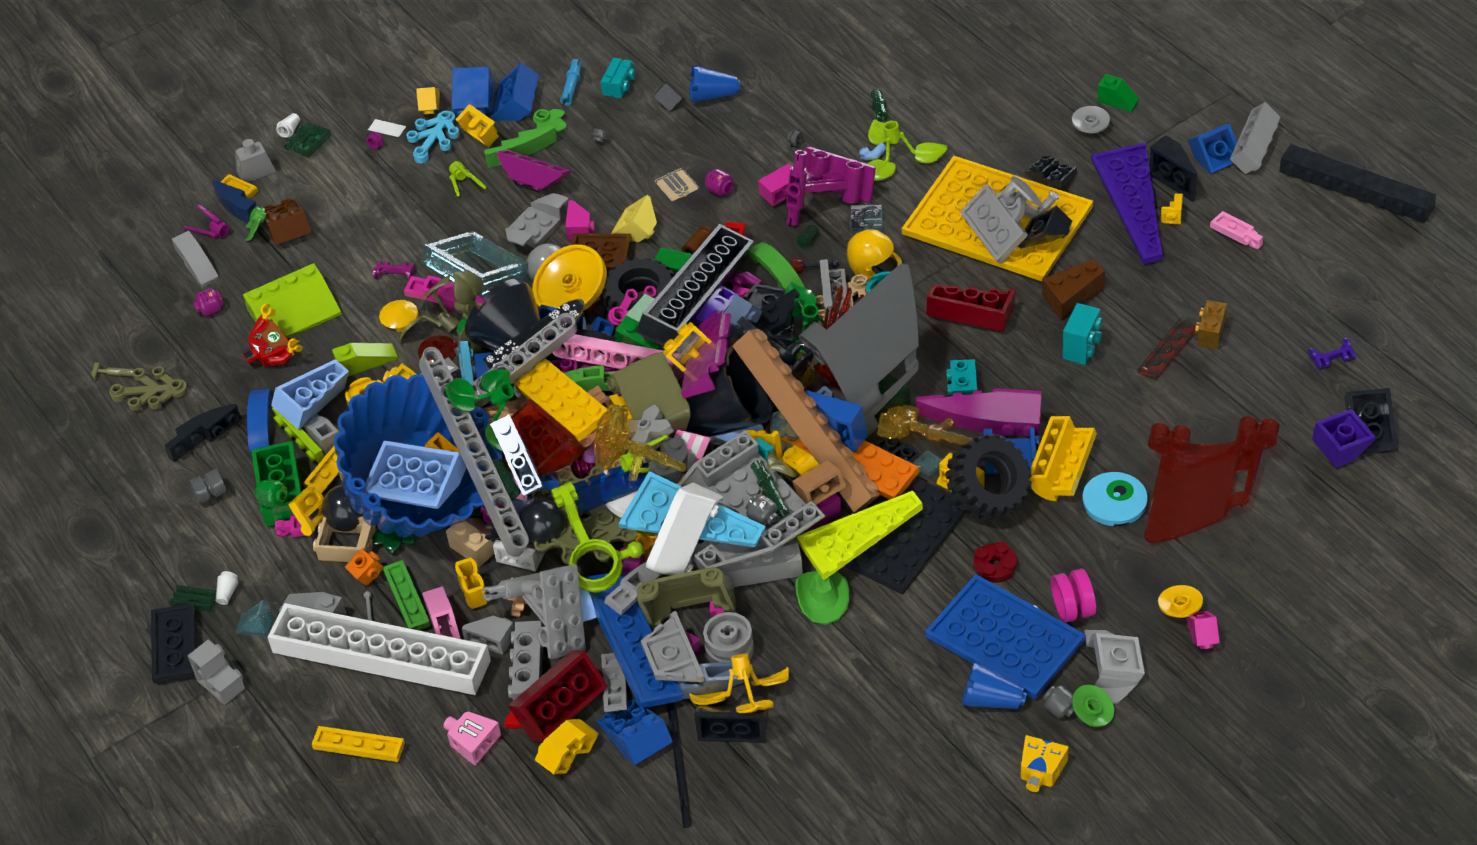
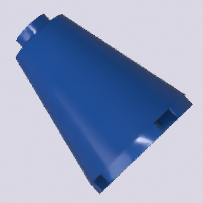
(711, 84)
(992, 690)

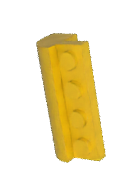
(1060, 458)

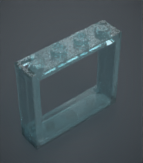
(439, 257)

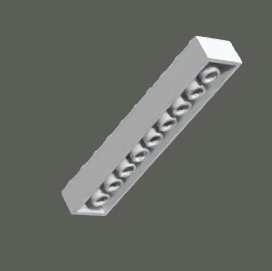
(379, 648)

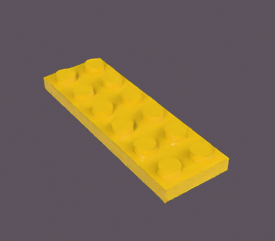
(561, 399)

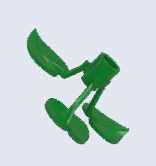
(806, 306)
(498, 388)

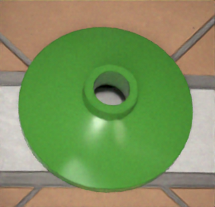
(1093, 705)

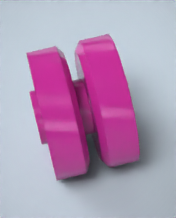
(1073, 595)

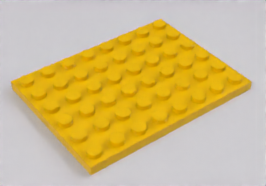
(940, 223)

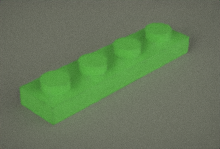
(406, 596)

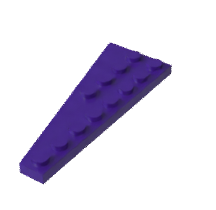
(1129, 186)

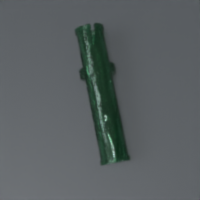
(765, 482)

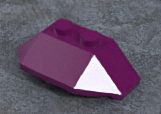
(530, 170)

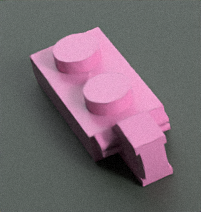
(1236, 230)

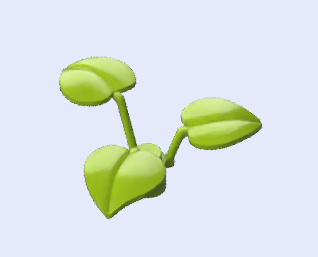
(890, 134)

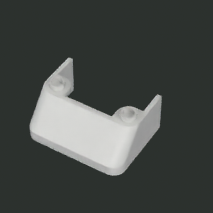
(682, 529)

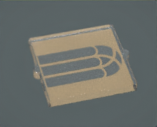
(676, 184)

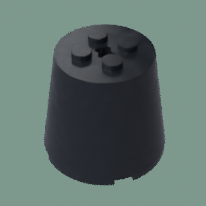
(734, 403)

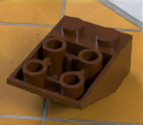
(286, 221)

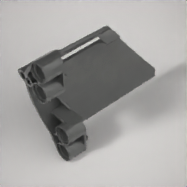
(871, 343)

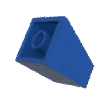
(472, 87)

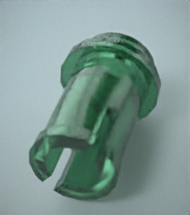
(804, 239)

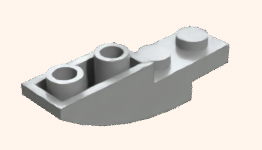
(626, 593)

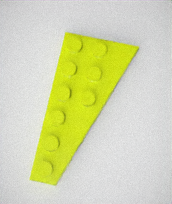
(845, 539)

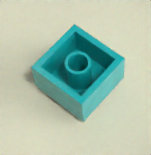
(1082, 334)

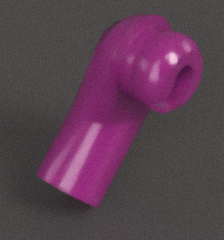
(745, 278)

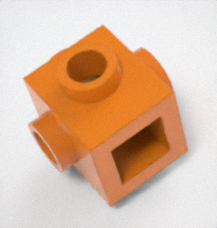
(365, 566)

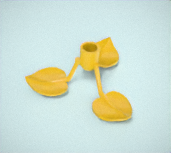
(742, 670)

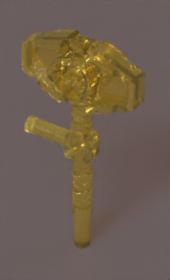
(902, 419)
(613, 440)

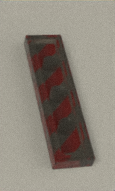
(1167, 349)

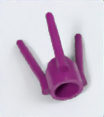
(217, 226)

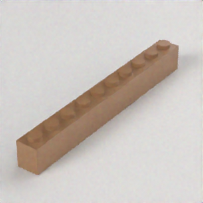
(805, 417)

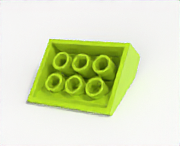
(299, 301)

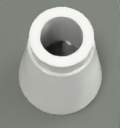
(288, 125)
(226, 586)

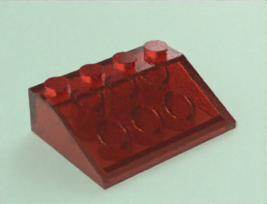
(546, 439)

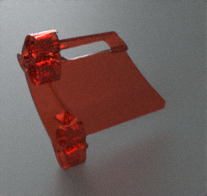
(1198, 479)

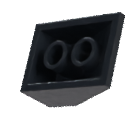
(1173, 167)
(1376, 412)

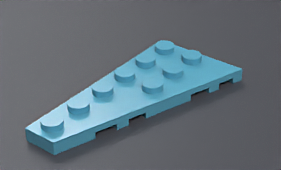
(654, 500)

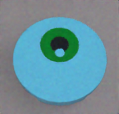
(1114, 498)

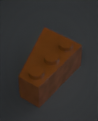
(1073, 286)

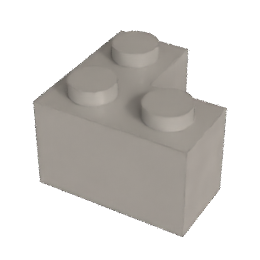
(215, 672)

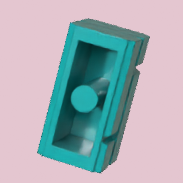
(617, 78)

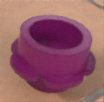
(374, 140)

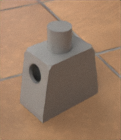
(252, 161)

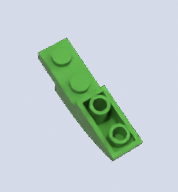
(590, 377)

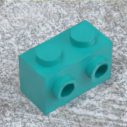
(962, 377)

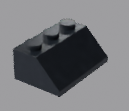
(727, 725)

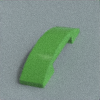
(775, 265)

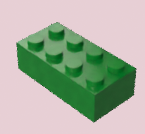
(278, 464)

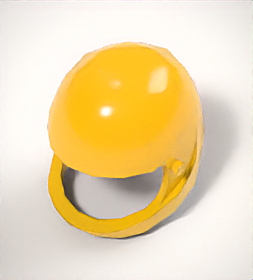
(868, 250)

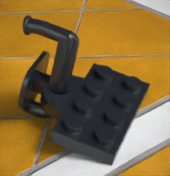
(786, 353)

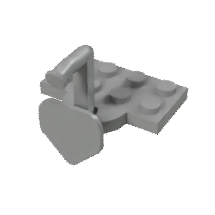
(998, 215)

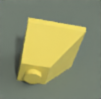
(637, 220)

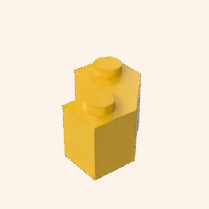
(563, 744)

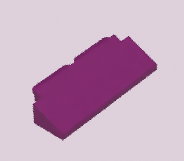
(710, 357)

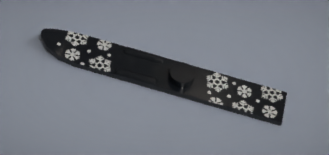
(572, 307)

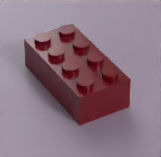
(558, 695)

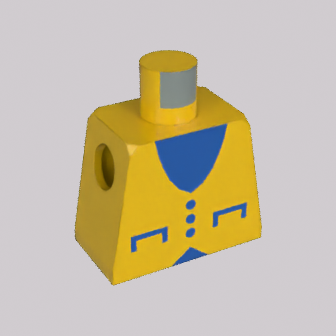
(1042, 762)

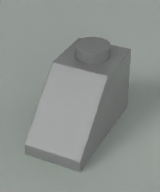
(491, 631)

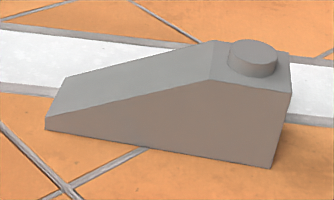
(318, 601)

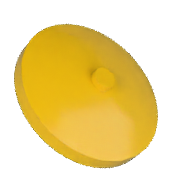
(570, 275)

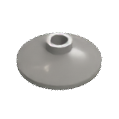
(1090, 119)

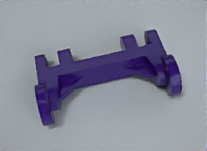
(1343, 352)

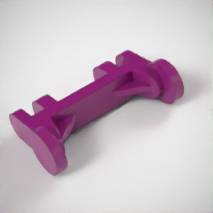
(398, 269)

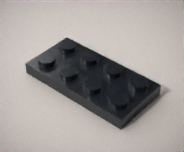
(172, 641)

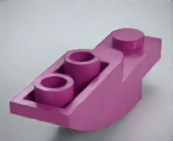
(419, 287)

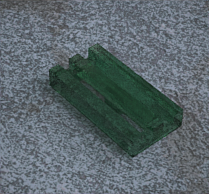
(195, 595)

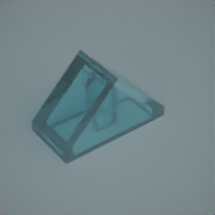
(256, 620)

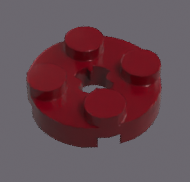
(995, 552)

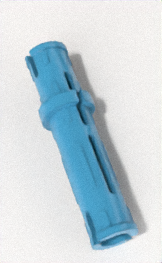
(572, 78)

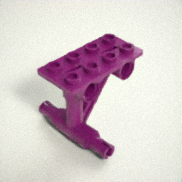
(825, 171)

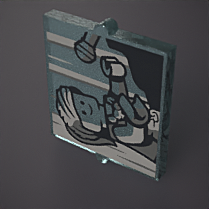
(866, 217)

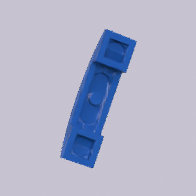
(258, 418)

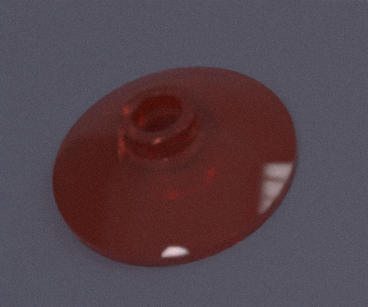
(442, 343)

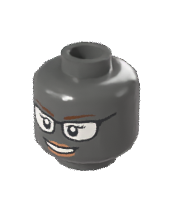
(762, 510)

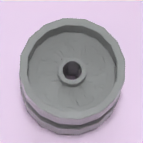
(727, 636)

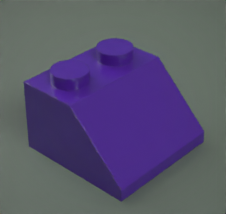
(1342, 437)

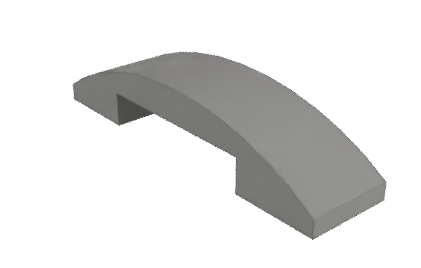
(616, 693)

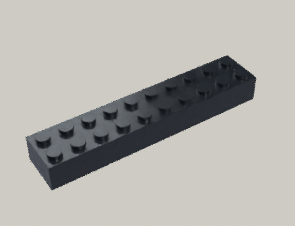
(694, 284)

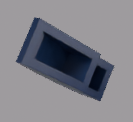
(234, 200)

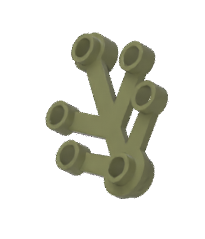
(173, 388)

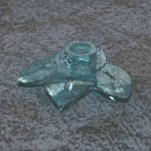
(780, 424)

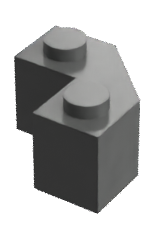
(677, 450)

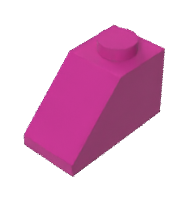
(578, 220)
(1203, 629)

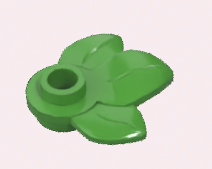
(547, 118)
(257, 216)

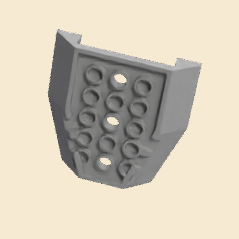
(730, 475)

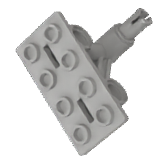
(556, 602)

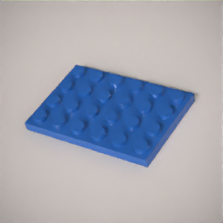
(1005, 635)

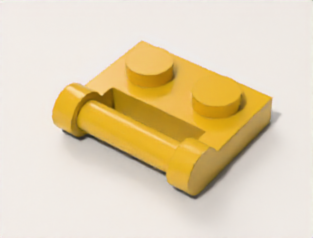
(305, 505)

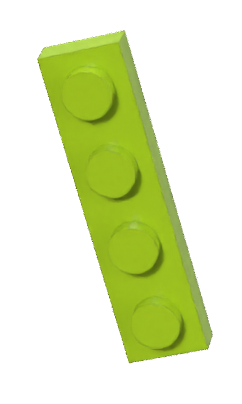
(302, 439)

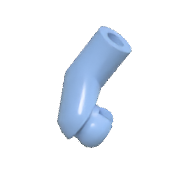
(867, 155)

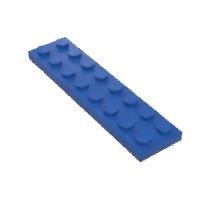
(625, 636)

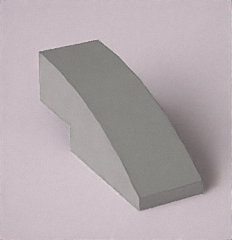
(195, 258)

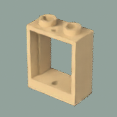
(342, 553)

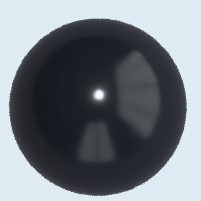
(338, 510)
(542, 520)

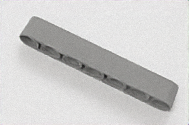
(531, 359)

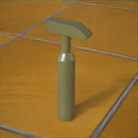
(110, 371)

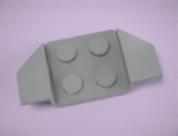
(537, 222)
(1117, 662)

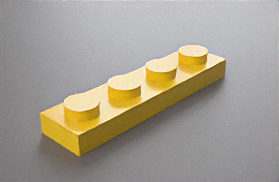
(358, 744)

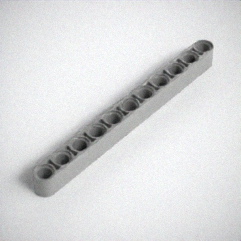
(474, 460)

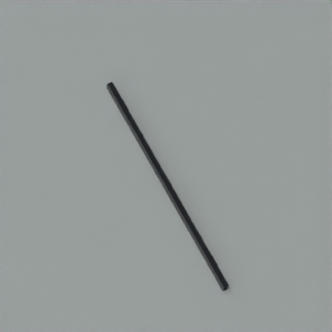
(678, 765)

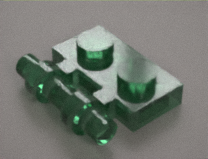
(307, 139)

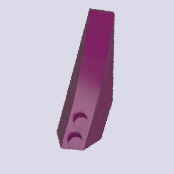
(1003, 410)

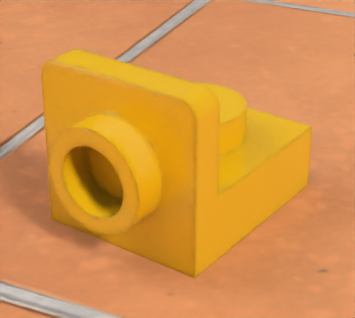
(1172, 214)

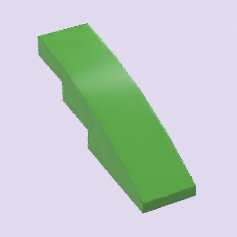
(526, 144)

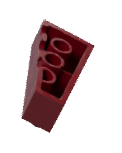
(971, 306)

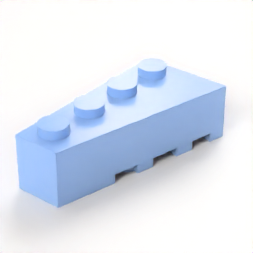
(309, 393)

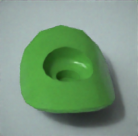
(822, 599)

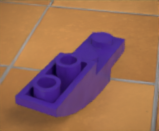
(718, 301)

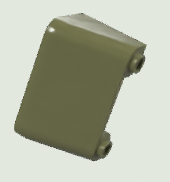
(649, 384)
(700, 586)

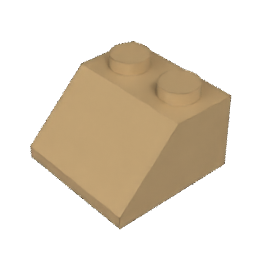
(469, 540)

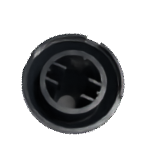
(504, 315)

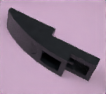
(204, 426)

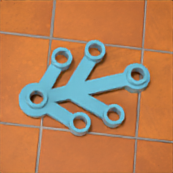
(444, 119)

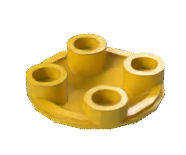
(398, 314)

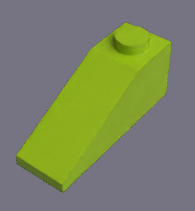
(364, 356)

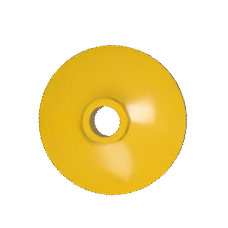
(1180, 601)

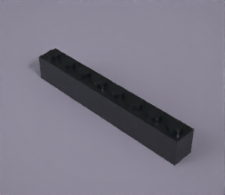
(1358, 183)

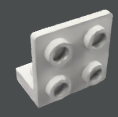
(527, 560)

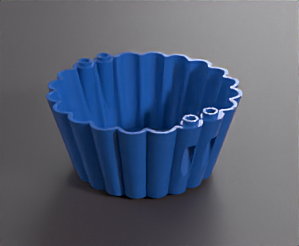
(408, 415)

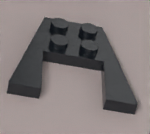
(760, 296)

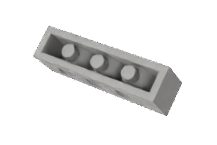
(526, 657)

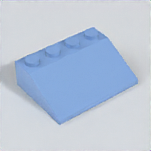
(415, 474)

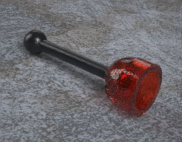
(799, 265)

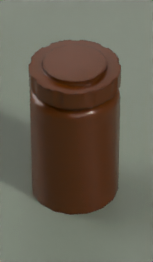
(697, 239)

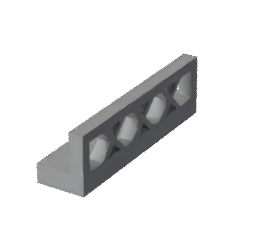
(829, 284)

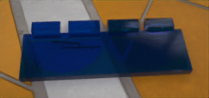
(604, 489)

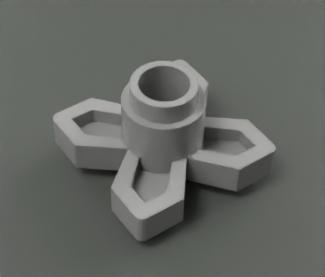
(650, 427)

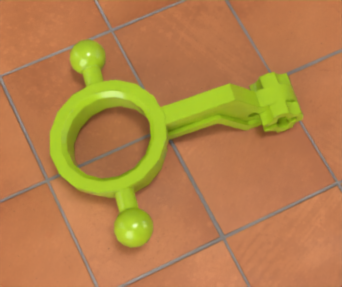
(565, 496)

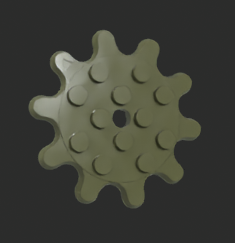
(600, 524)

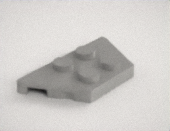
(671, 653)

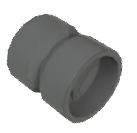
(209, 485)

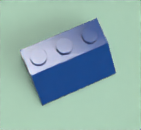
(515, 95)

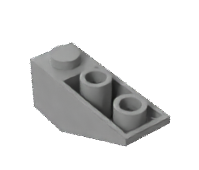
(321, 432)

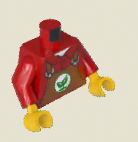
(269, 343)

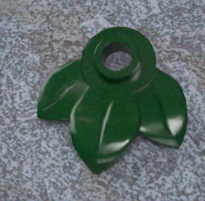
(391, 541)

